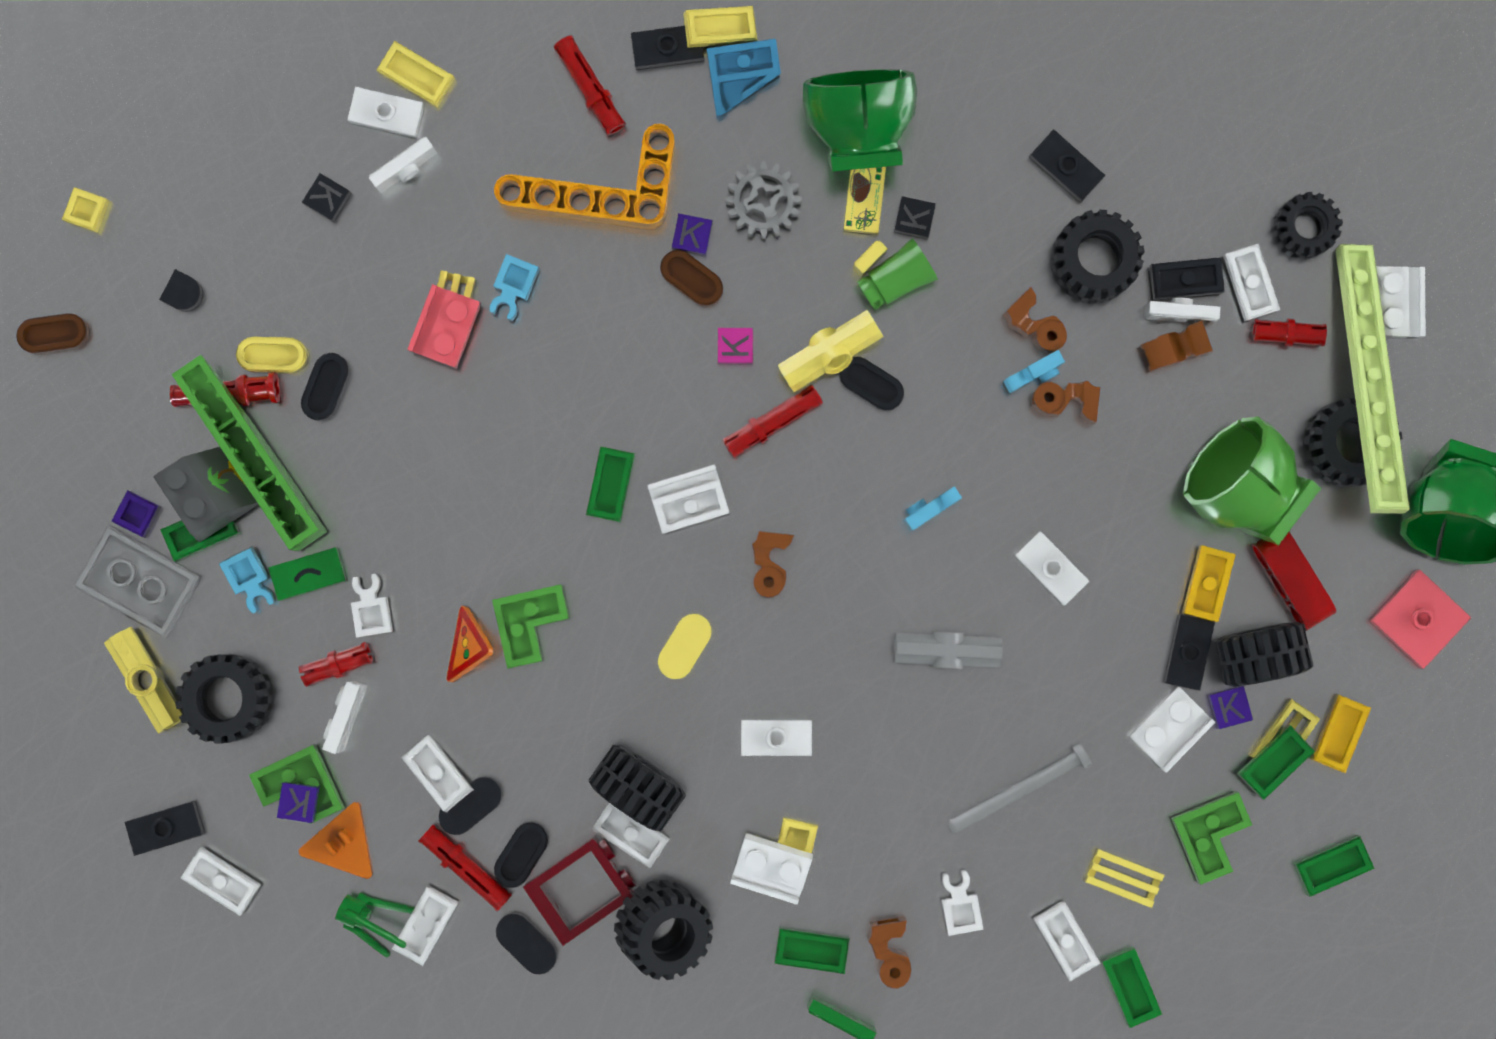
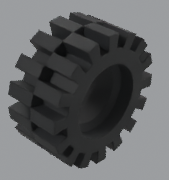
(1322, 210)

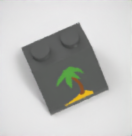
(205, 492)

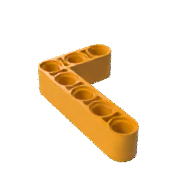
(600, 195)

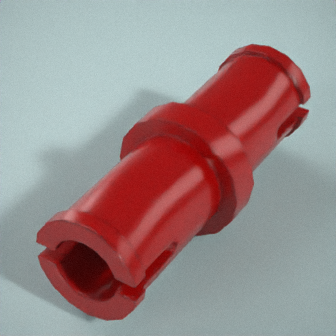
(1289, 332)
(335, 664)

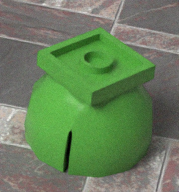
(1249, 481)

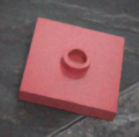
(1420, 619)

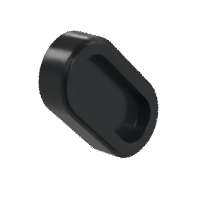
(872, 384)
(325, 387)
(473, 807)
(521, 854)
(526, 943)

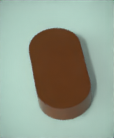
(691, 278)
(52, 333)

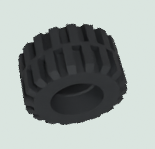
(1113, 231)
(1324, 449)
(1264, 654)
(194, 698)
(637, 788)
(683, 942)

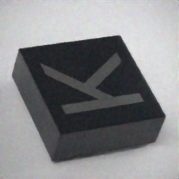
(326, 197)
(914, 217)

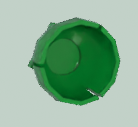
(861, 115)
(1462, 490)

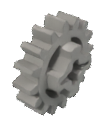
(778, 193)

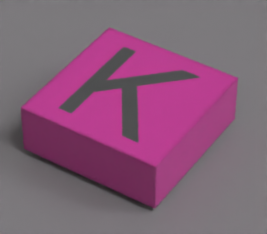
(735, 345)

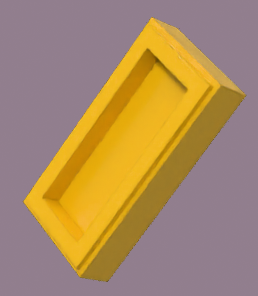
(1340, 733)

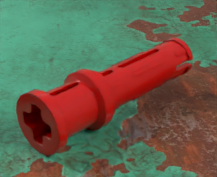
(243, 390)

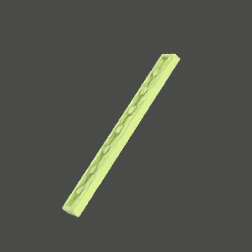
(1372, 379)

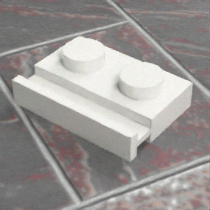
(1402, 301)
(688, 499)
(340, 727)
(1171, 729)
(771, 868)

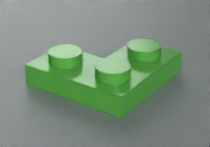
(517, 621)
(300, 768)
(1201, 834)

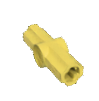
(830, 350)
(132, 660)

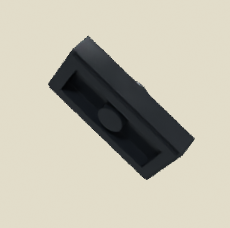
(663, 48)
(1067, 165)
(1187, 278)
(1189, 652)
(164, 828)

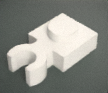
(370, 614)
(962, 909)

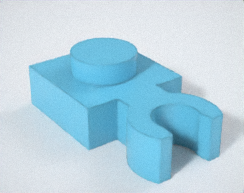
(514, 280)
(1043, 369)
(922, 512)
(246, 573)

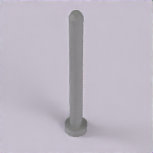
(1021, 789)

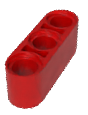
(1295, 581)

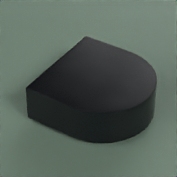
(182, 292)

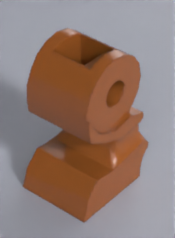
(1047, 333)
(1176, 347)
(1051, 399)
(771, 577)
(893, 964)

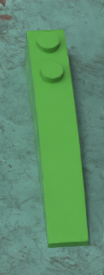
(250, 455)

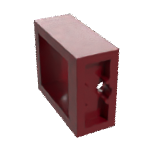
(550, 909)

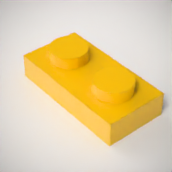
(1208, 583)

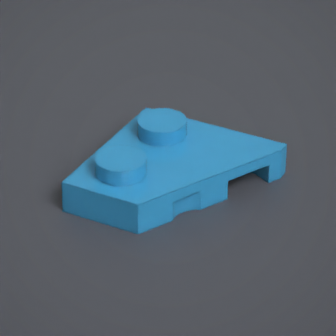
(741, 71)

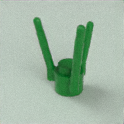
(356, 915)

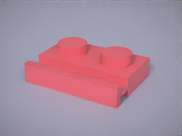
(444, 326)

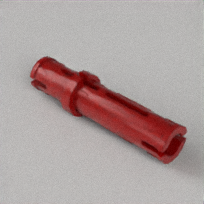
(596, 96)
(780, 416)
(464, 867)

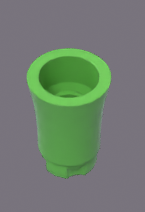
(897, 276)

